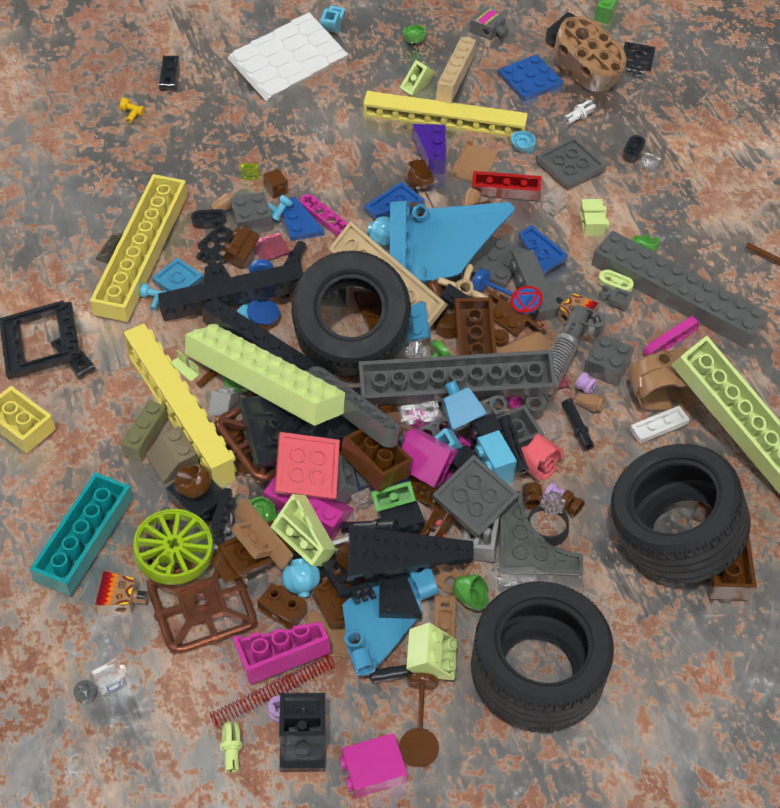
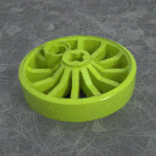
(172, 547)

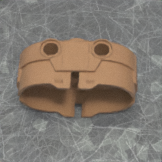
(594, 60)
(659, 384)

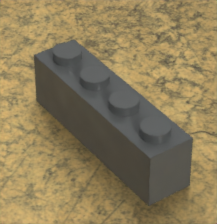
(529, 273)

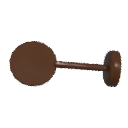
(419, 745)

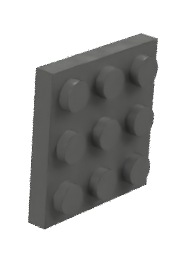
(570, 162)
(495, 258)
(475, 496)

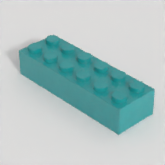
(81, 534)

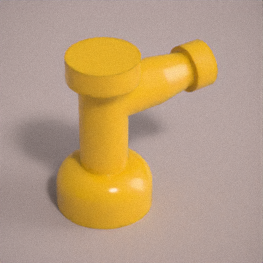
(125, 105)

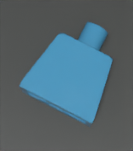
(461, 406)

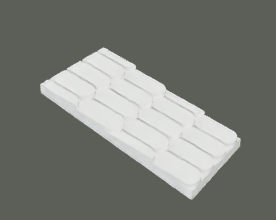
(287, 56)

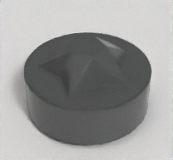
(85, 691)

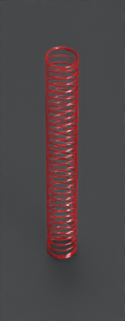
(274, 684)

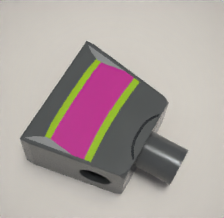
(488, 24)

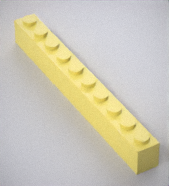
(443, 113)

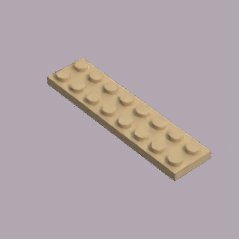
(356, 239)

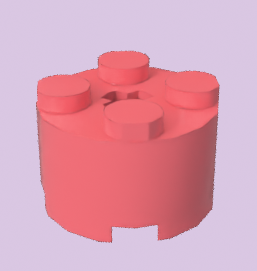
(542, 457)

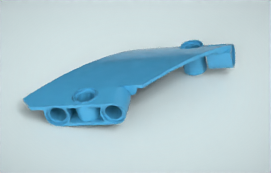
(380, 635)

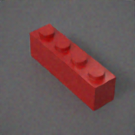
(507, 185)

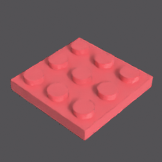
(307, 466)

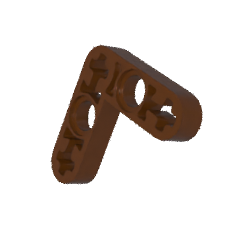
(439, 511)

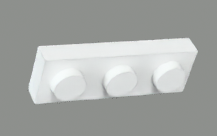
(659, 424)

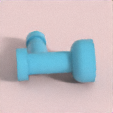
(277, 211)
(146, 290)

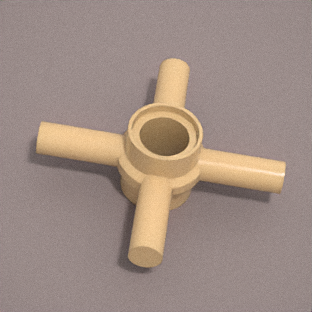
(465, 283)

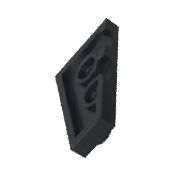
(397, 597)

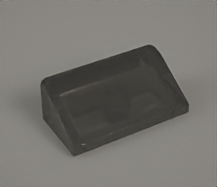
(108, 249)

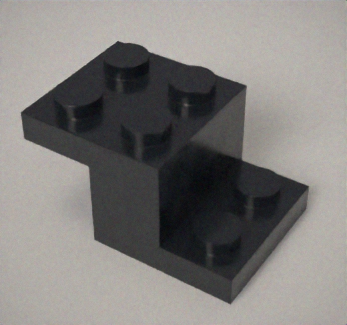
(302, 732)

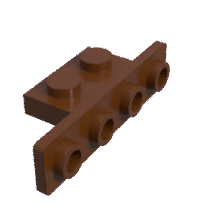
(509, 318)

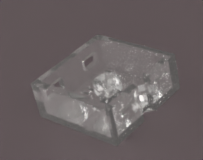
(414, 413)
(514, 575)

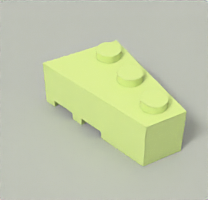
(304, 531)

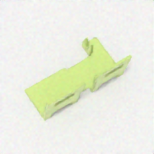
(184, 370)

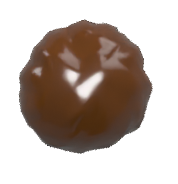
(418, 175)
(193, 481)

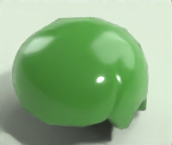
(414, 34)
(647, 242)
(264, 508)

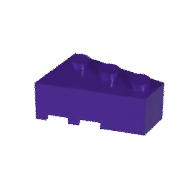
(431, 145)

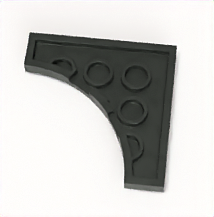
(525, 546)

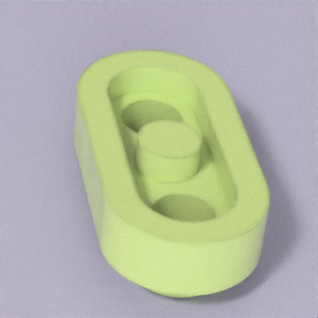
(614, 280)

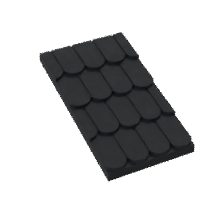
(266, 420)

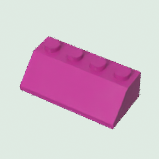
(330, 512)

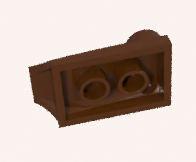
(235, 561)

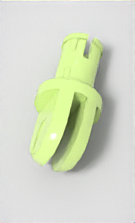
(231, 746)

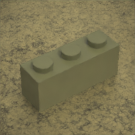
(144, 431)

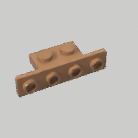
(258, 536)

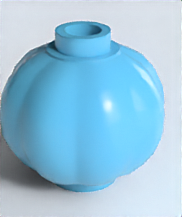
(380, 231)
(300, 577)

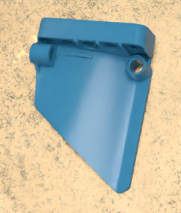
(442, 238)

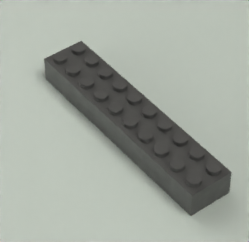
(681, 289)
(485, 374)

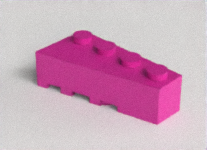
(280, 650)

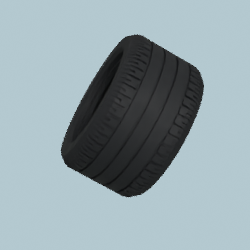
(343, 353)
(672, 476)
(549, 614)

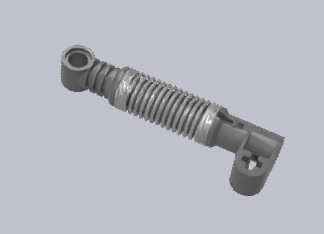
(566, 345)

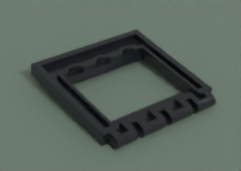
(13, 346)

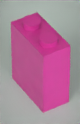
(429, 455)
(373, 765)

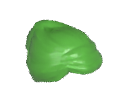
(471, 591)

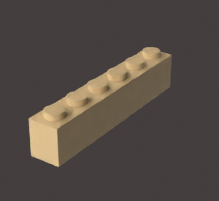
(455, 70)

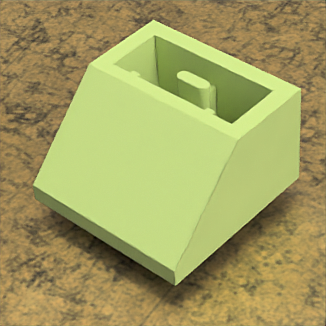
(431, 652)

